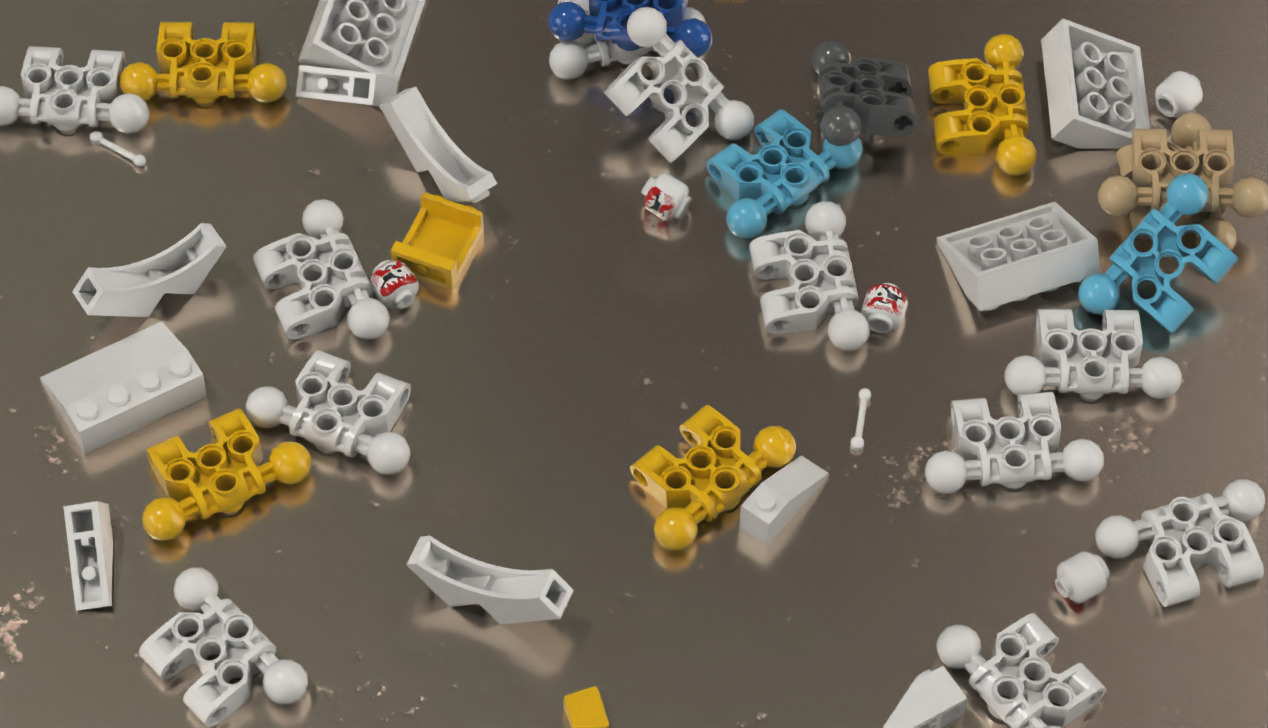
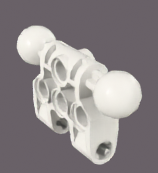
(571, 58)
(72, 94)
(674, 135)
(820, 260)
(324, 261)
(1091, 359)
(337, 414)
(1010, 448)
(1205, 523)
(243, 657)
(1007, 675)

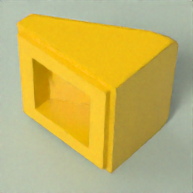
(585, 709)

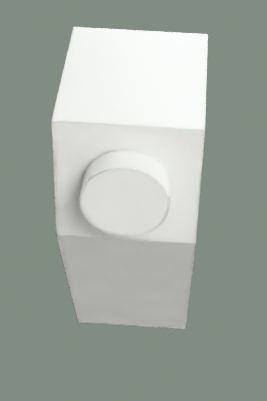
(345, 85)
(780, 498)
(90, 553)
(929, 702)

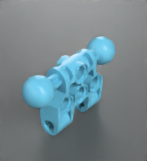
(777, 175)
(1185, 196)

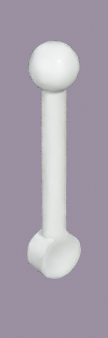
(97, 138)
(857, 442)

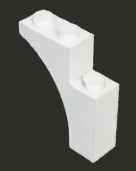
(433, 149)
(138, 287)
(503, 592)

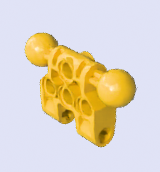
(205, 66)
(992, 105)
(201, 480)
(701, 487)

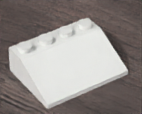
(362, 35)
(1093, 87)
(1020, 255)
(125, 386)

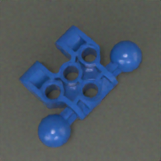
(610, 18)

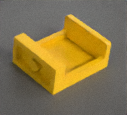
(440, 240)

